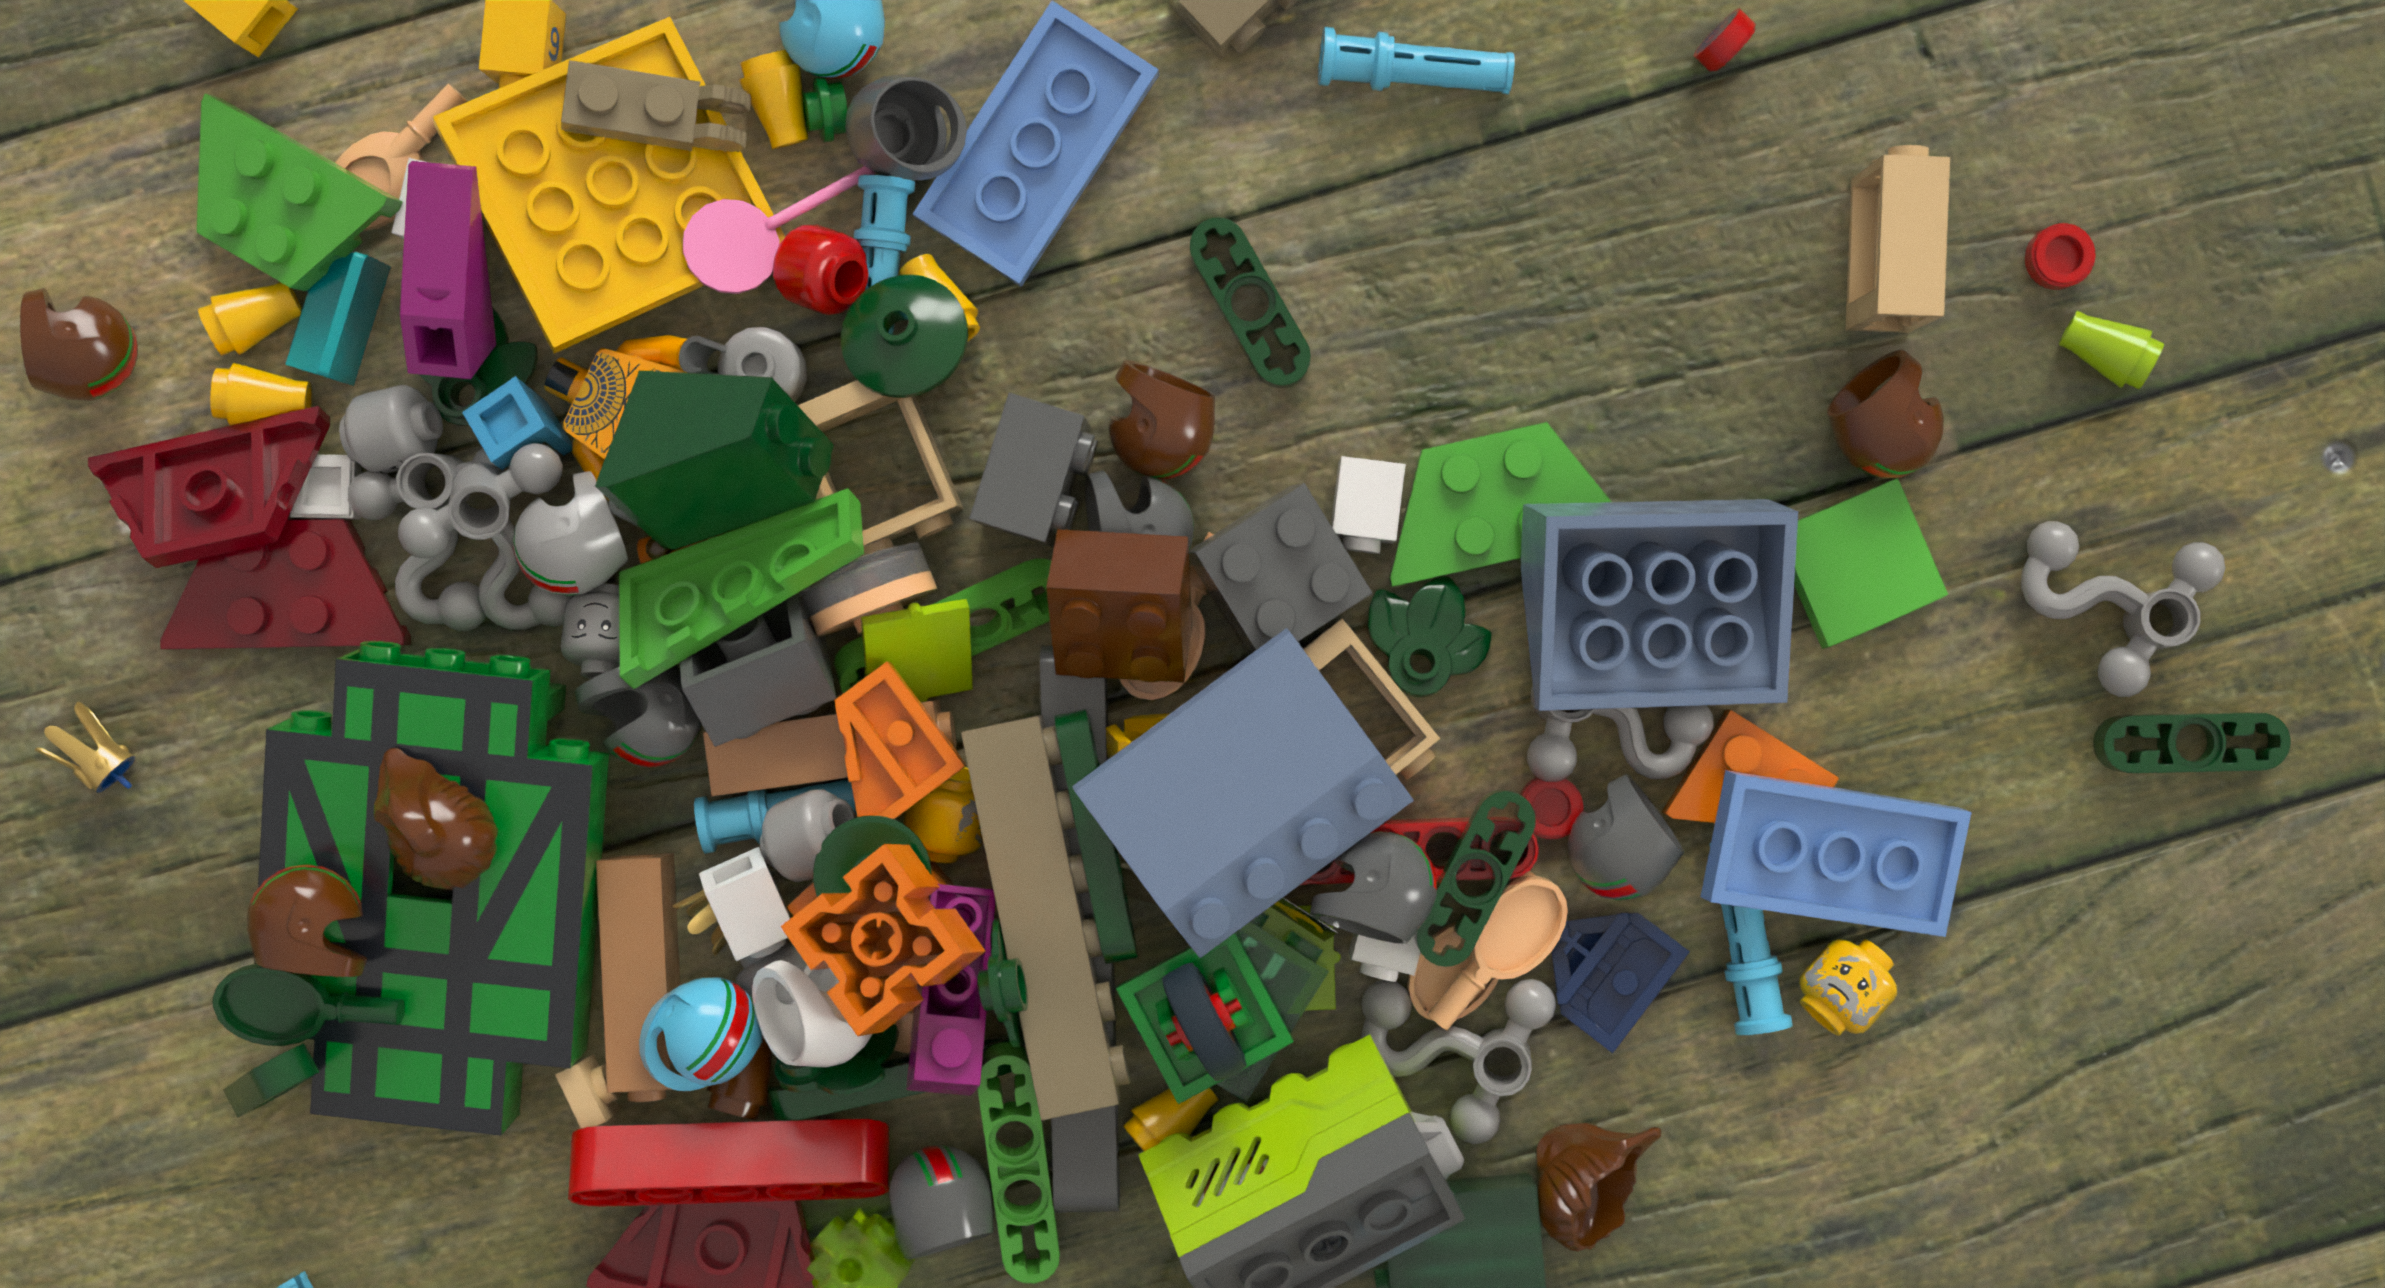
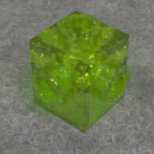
(860, 1238)

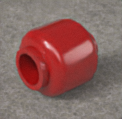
(820, 269)

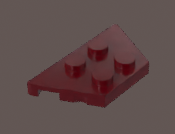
(212, 486)
(287, 593)
(711, 1248)

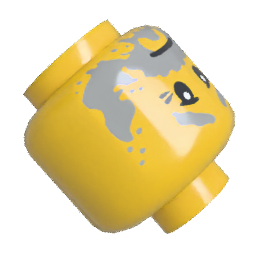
(947, 820)
(1848, 986)

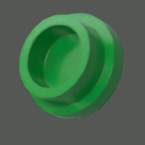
(825, 109)

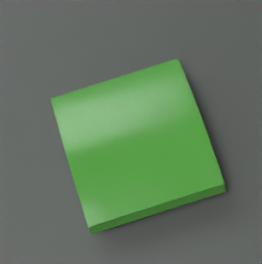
(1863, 564)

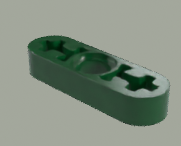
(1213, 270)
(2211, 760)
(1514, 842)
(270, 1080)

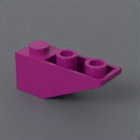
(445, 273)
(951, 1018)

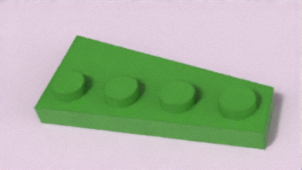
(718, 585)

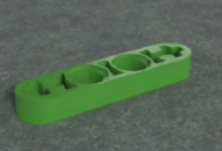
(991, 593)
(1016, 1164)

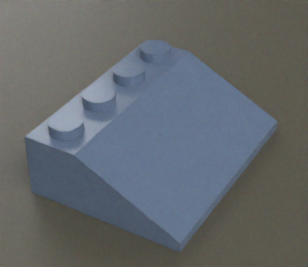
(1658, 602)
(1242, 793)

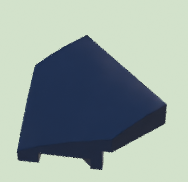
(1612, 972)

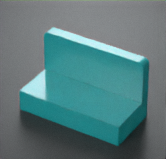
(339, 318)

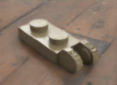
(649, 108)

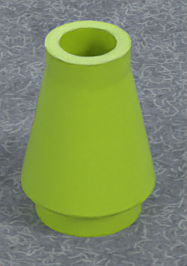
(2114, 349)

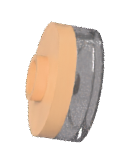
(868, 586)

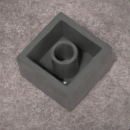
(1034, 470)
(1279, 570)
(759, 674)

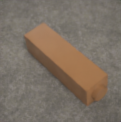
(790, 753)
(636, 963)

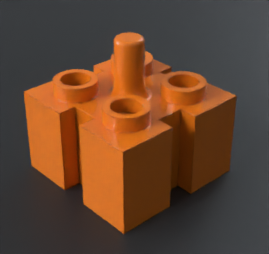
(882, 939)

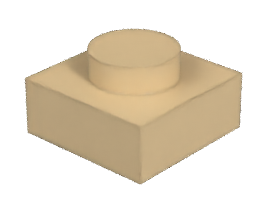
(587, 1092)

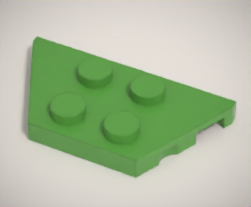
(278, 198)
(1472, 498)

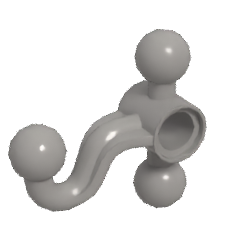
(377, 496)
(428, 532)
(2122, 669)
(1555, 757)
(1475, 1115)

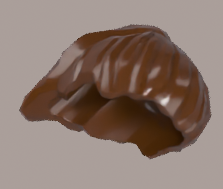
(433, 823)
(1587, 1180)

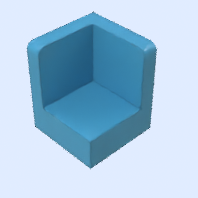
(512, 419)

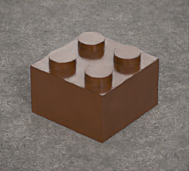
(1120, 605)

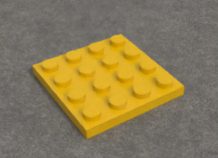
(590, 217)

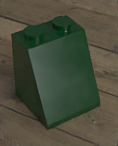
(710, 455)

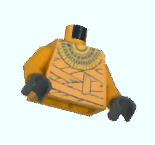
(604, 389)

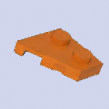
(891, 745)
(1741, 748)

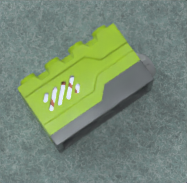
(1307, 1180)

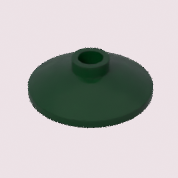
(920, 355)

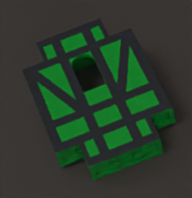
(503, 963)

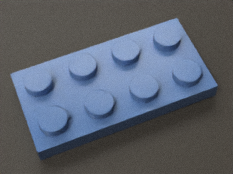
(1037, 143)
(1835, 854)

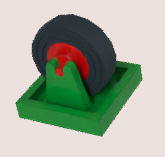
(1204, 1016)

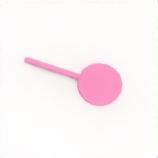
(735, 243)

